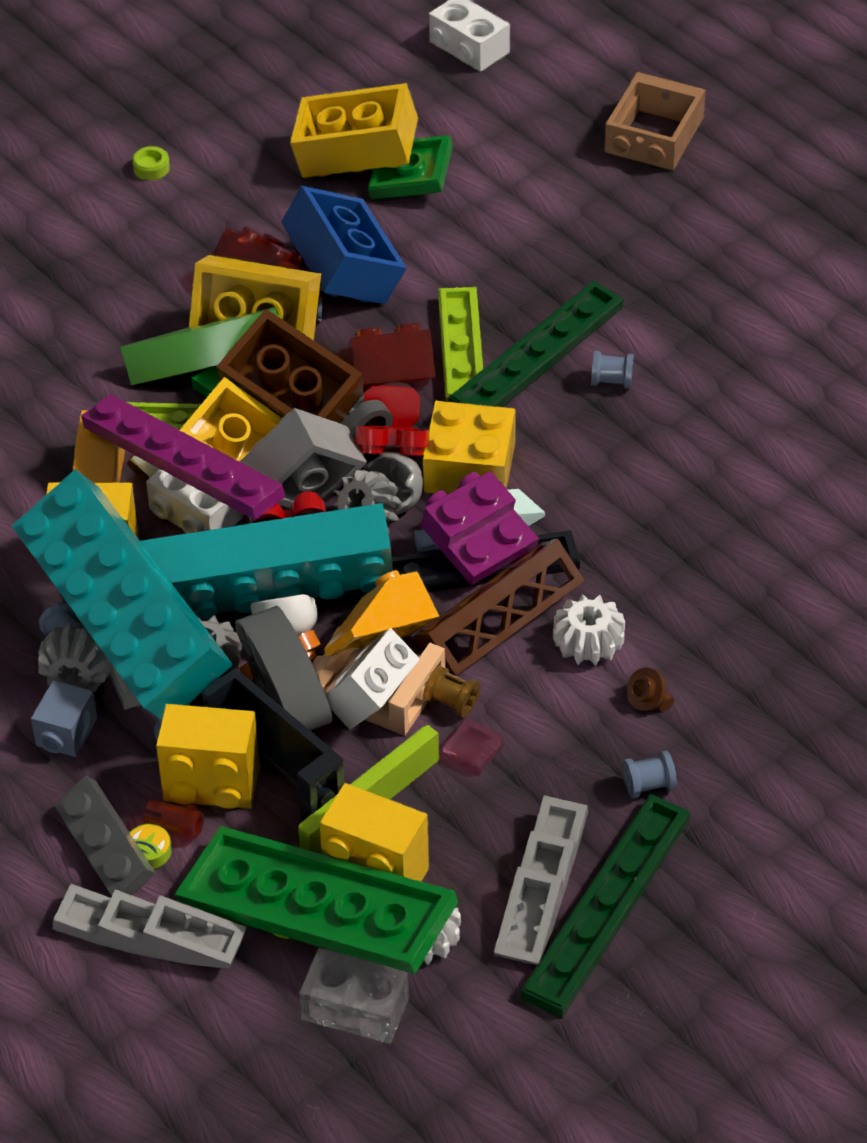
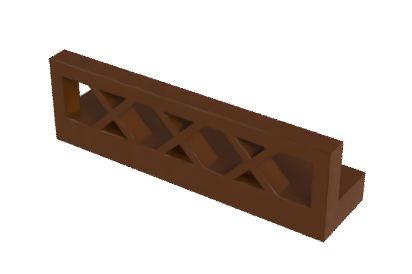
(493, 592)

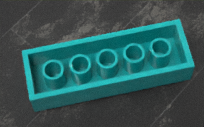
(276, 559)
(121, 595)

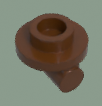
(648, 690)

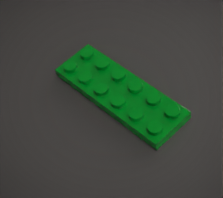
(318, 899)

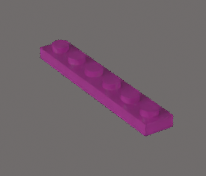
(183, 456)

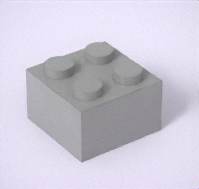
(306, 455)

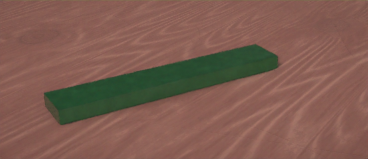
(540, 348)
(605, 906)

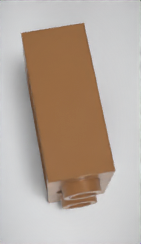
(647, 95)

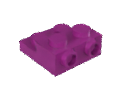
(477, 526)

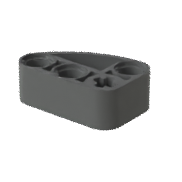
(283, 666)

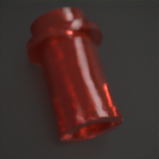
(183, 821)

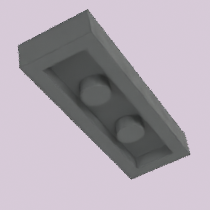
(104, 838)

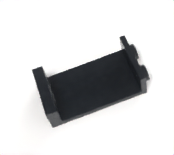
(283, 740)

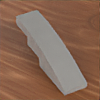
(541, 881)
(149, 929)

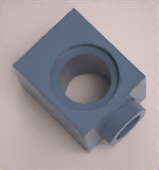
(64, 718)

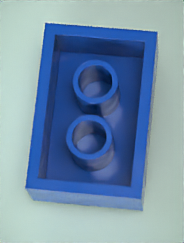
(343, 245)

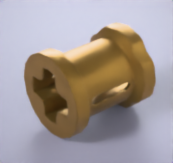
(452, 691)

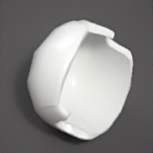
(299, 610)

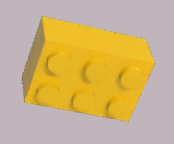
(354, 130)
(240, 288)

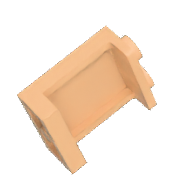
(406, 701)

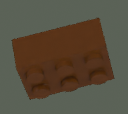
(290, 371)

